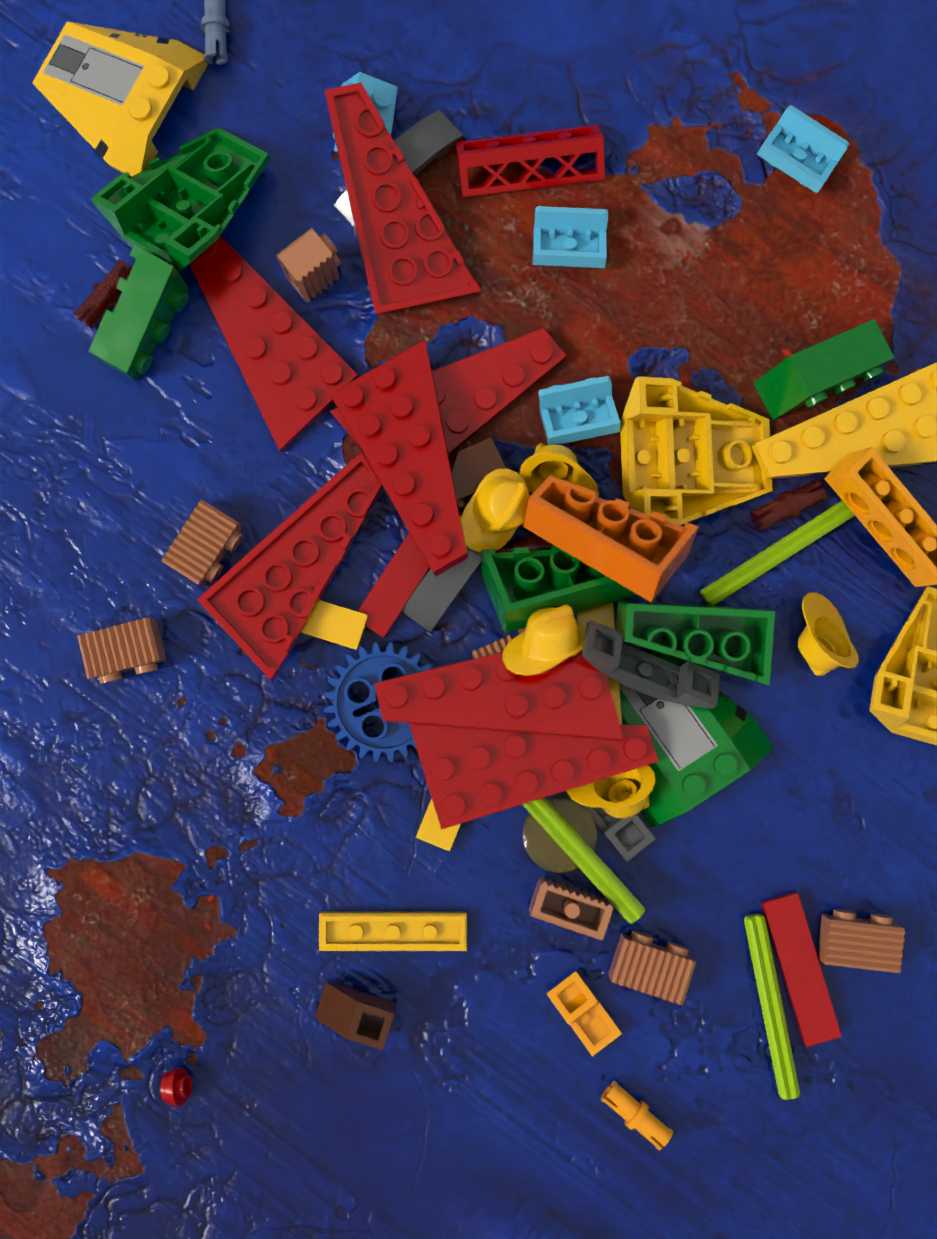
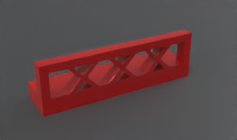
(534, 147)

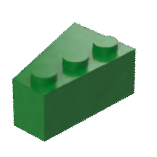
(141, 315)
(824, 368)

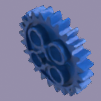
(370, 670)

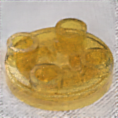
(544, 849)

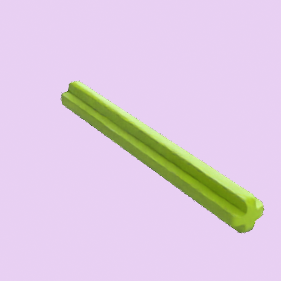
(776, 553)
(586, 859)
(772, 1006)

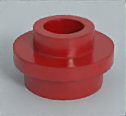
(176, 1087)

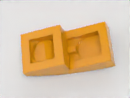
(584, 1013)

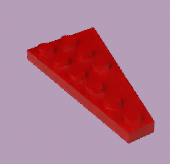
(397, 229)
(275, 349)
(486, 384)
(403, 437)
(281, 580)
(486, 695)
(491, 771)

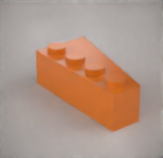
(610, 536)

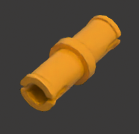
(637, 1115)

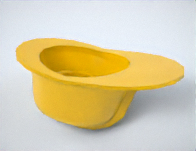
(556, 462)
(495, 510)
(825, 637)
(547, 641)
(619, 794)

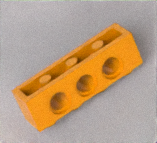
(888, 513)

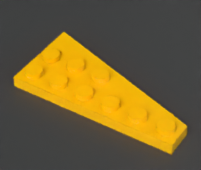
(892, 420)

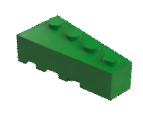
(539, 579)
(713, 636)

